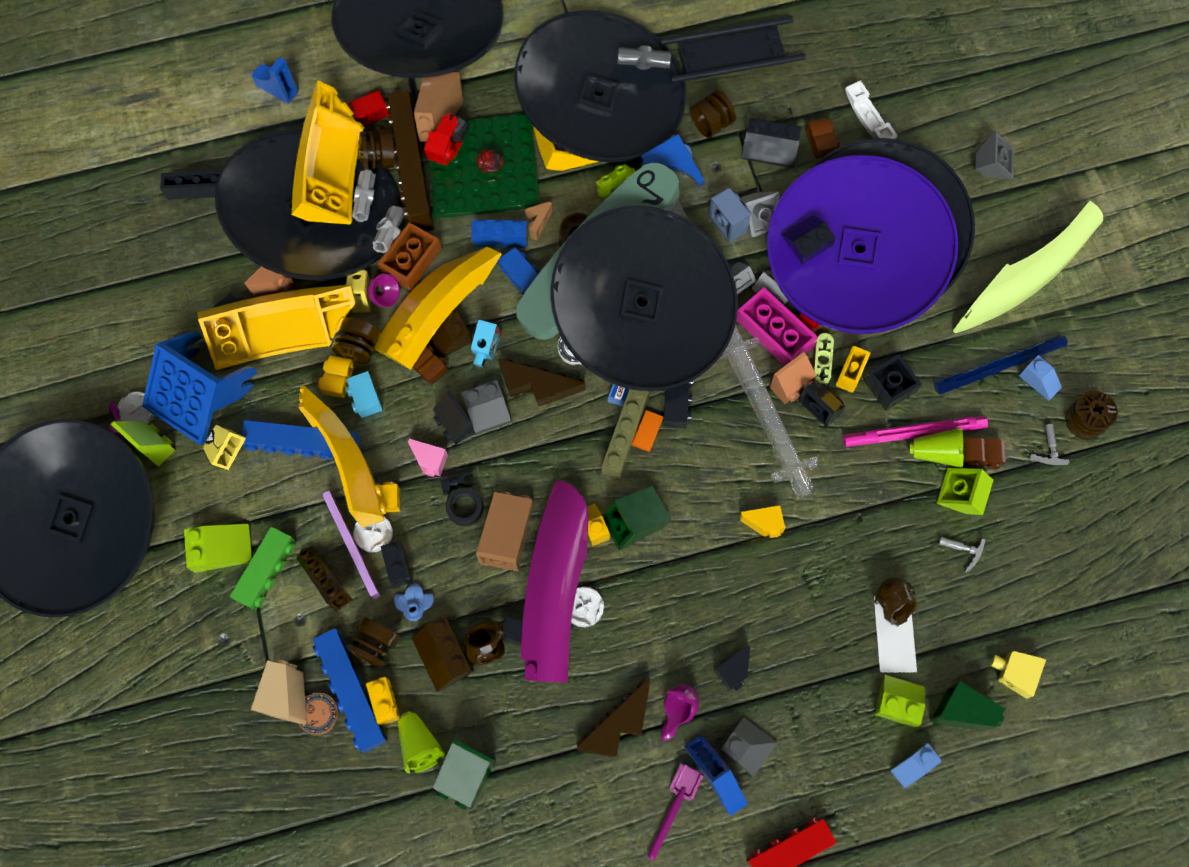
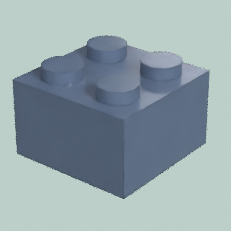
(729, 215)

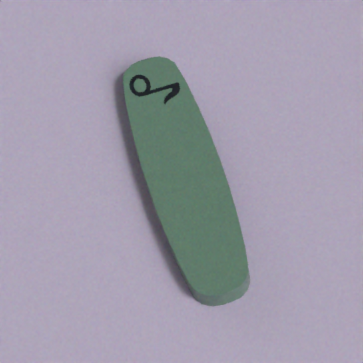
(649, 186)

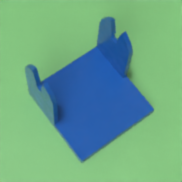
(186, 393)

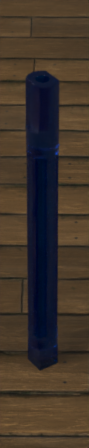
(1000, 364)

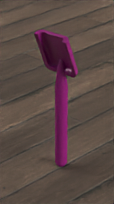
(685, 786)

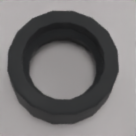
(460, 492)

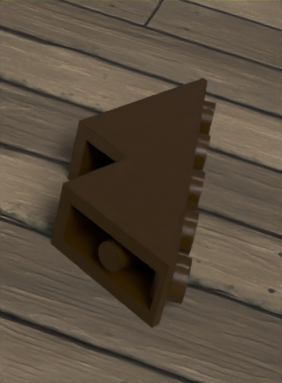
(545, 385)
(323, 579)
(625, 719)

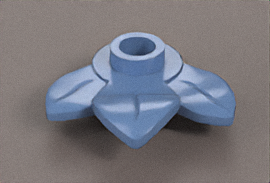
(413, 599)

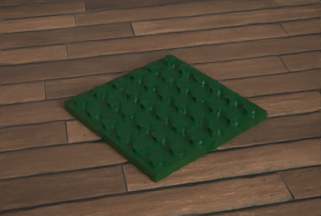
(466, 191)

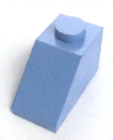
(1042, 378)
(916, 765)

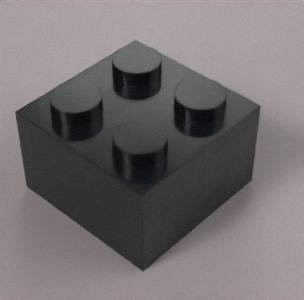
(892, 382)

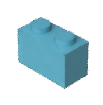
(364, 395)

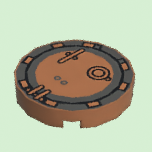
(321, 713)

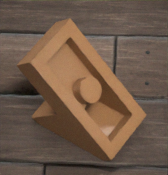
(539, 217)

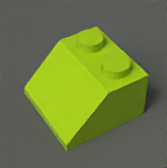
(965, 490)
(901, 701)

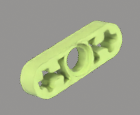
(828, 352)

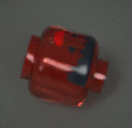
(489, 161)

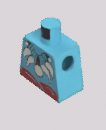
(486, 336)

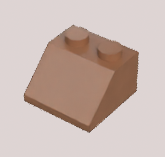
(266, 282)
(793, 378)

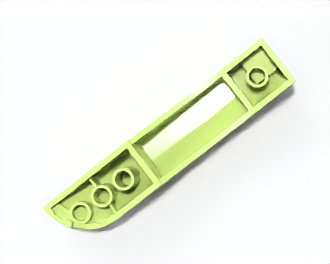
(1029, 275)

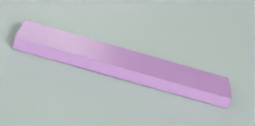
(351, 545)

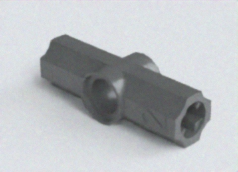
(644, 57)

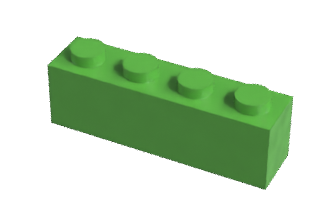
(263, 569)

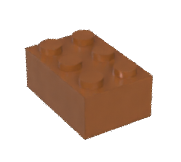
(410, 256)

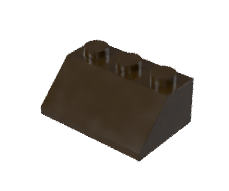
(450, 335)
(441, 653)

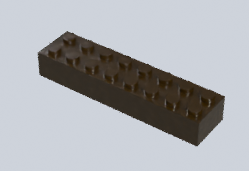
(409, 161)

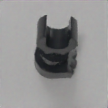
(455, 482)

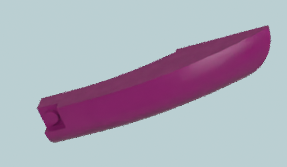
(553, 585)

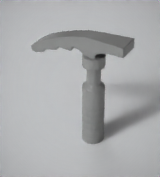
(1054, 460)
(960, 546)

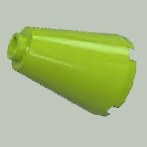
(940, 447)
(418, 745)

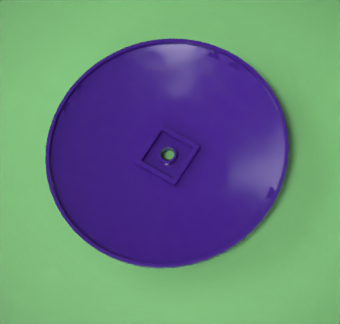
(891, 214)

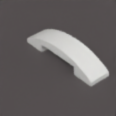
(867, 113)

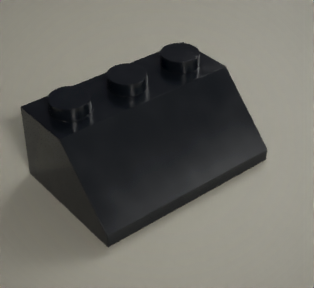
(771, 142)

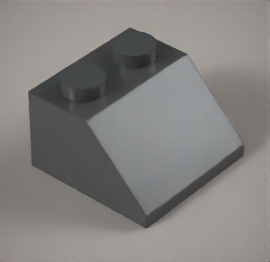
(486, 406)

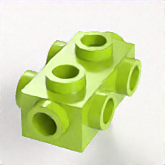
(613, 180)

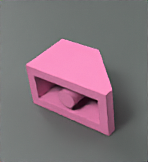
(429, 457)

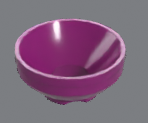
(389, 287)

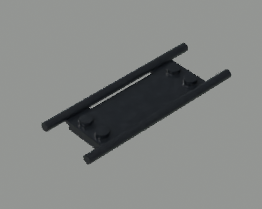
(731, 52)

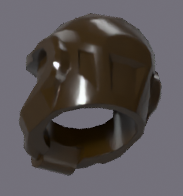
(894, 594)
(482, 647)

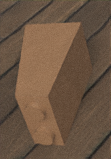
(436, 99)
(505, 531)

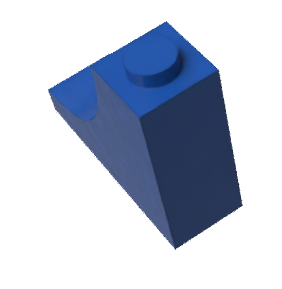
(276, 80)
(675, 157)
(717, 775)

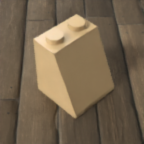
(281, 692)

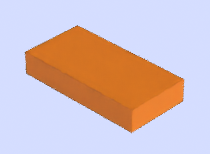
(647, 431)

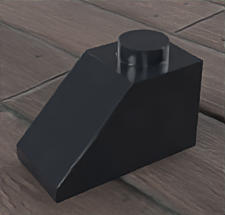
(735, 670)

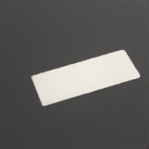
(895, 644)

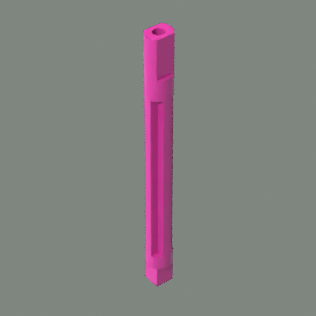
(913, 431)

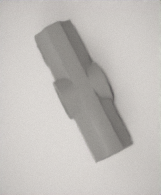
(363, 195)
(388, 229)

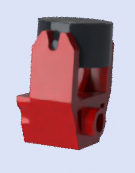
(446, 140)

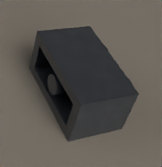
(396, 564)

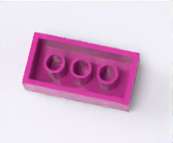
(775, 327)

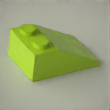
(146, 439)
(217, 546)

